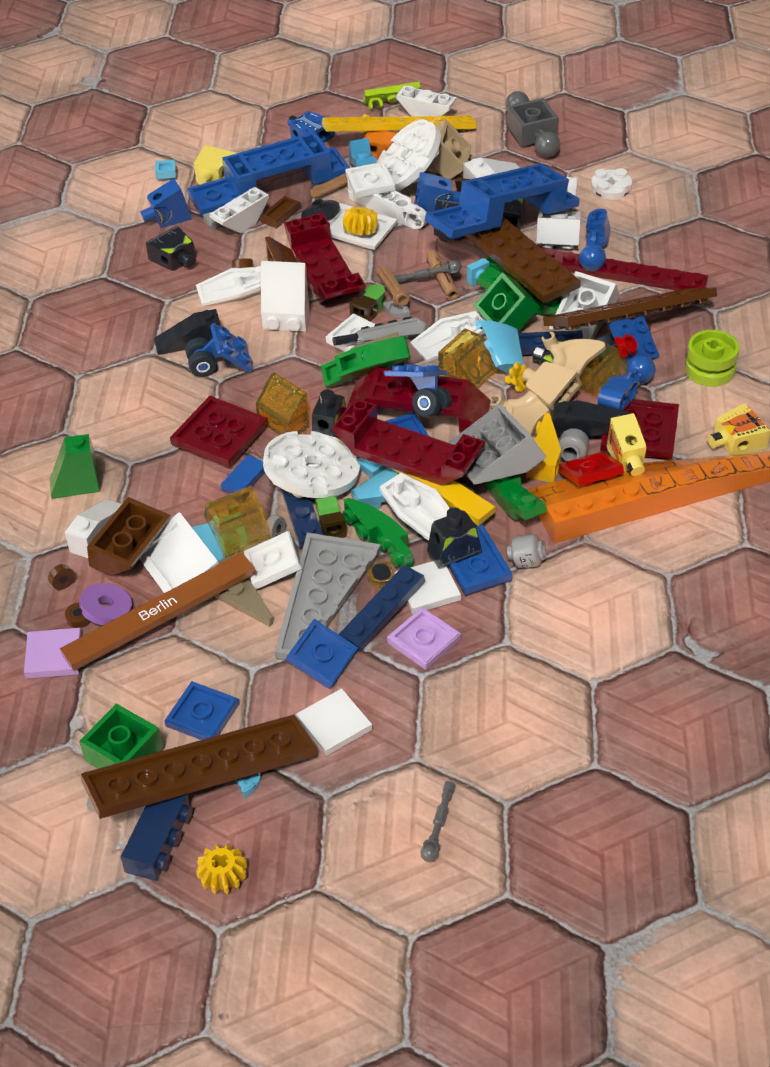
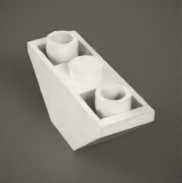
(424, 102)
(242, 211)

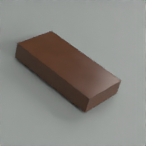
(280, 212)

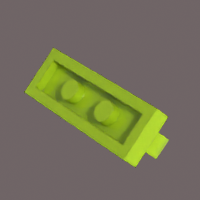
(384, 94)

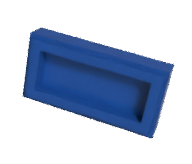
(244, 475)

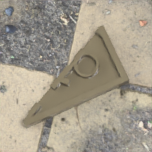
(246, 599)

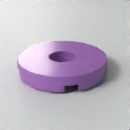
(104, 593)

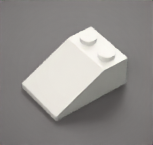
(482, 167)
(558, 228)
(591, 293)
(284, 296)

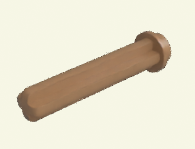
(329, 187)
(400, 296)

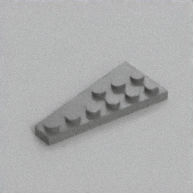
(323, 584)

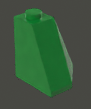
(75, 468)

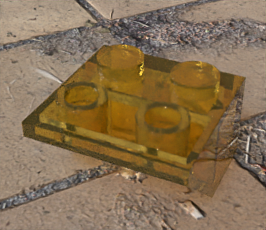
(467, 358)
(601, 369)
(283, 405)
(237, 521)

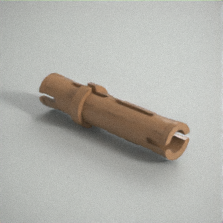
(444, 278)

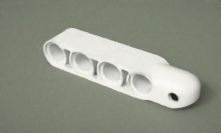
(393, 205)

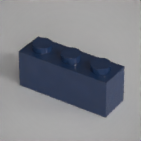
(155, 836)

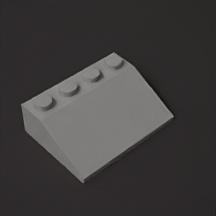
(507, 447)

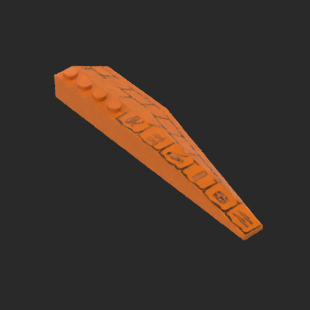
(660, 488)

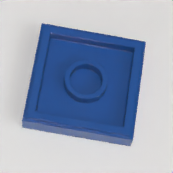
(321, 653)
(201, 712)

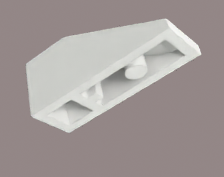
(88, 525)

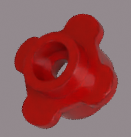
(627, 345)

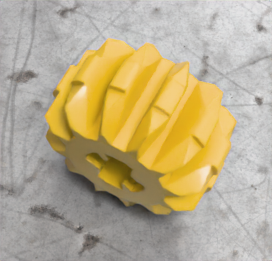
(360, 221)
(221, 868)

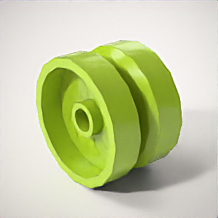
(712, 358)

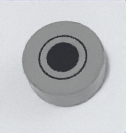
(276, 525)

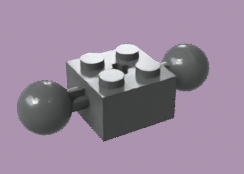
(533, 123)

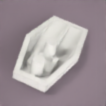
(230, 286)
(442, 332)
(414, 502)

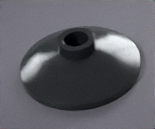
(328, 207)

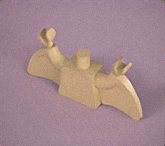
(551, 381)

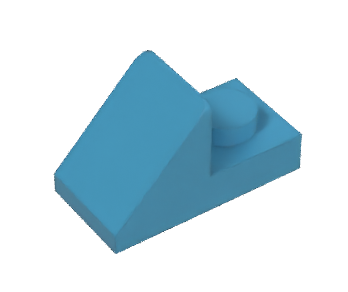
(360, 153)

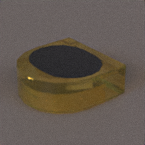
(380, 574)

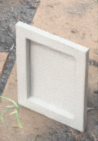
(371, 241)
(177, 555)

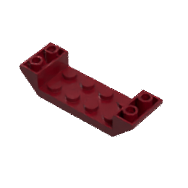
(325, 267)
(398, 391)
(404, 448)

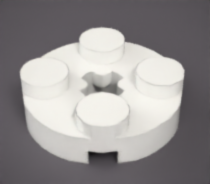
(611, 183)

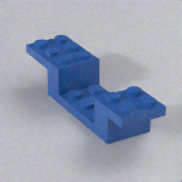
(246, 167)
(484, 199)

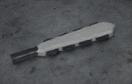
(408, 327)

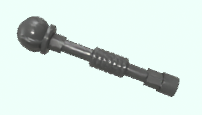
(451, 267)
(431, 847)

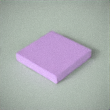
(424, 638)
(44, 654)

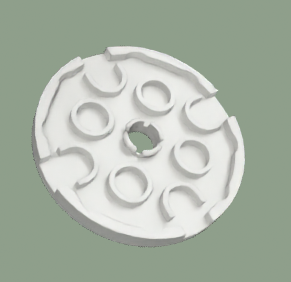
(411, 152)
(330, 464)

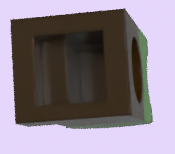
(369, 304)
(330, 515)

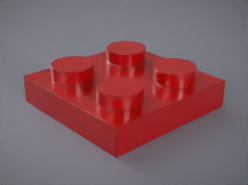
(591, 469)

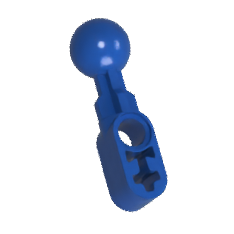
(593, 256)
(621, 390)

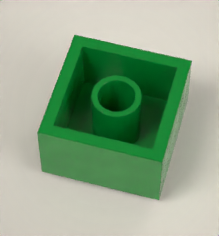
(507, 303)
(120, 738)

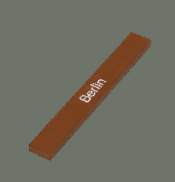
(157, 611)

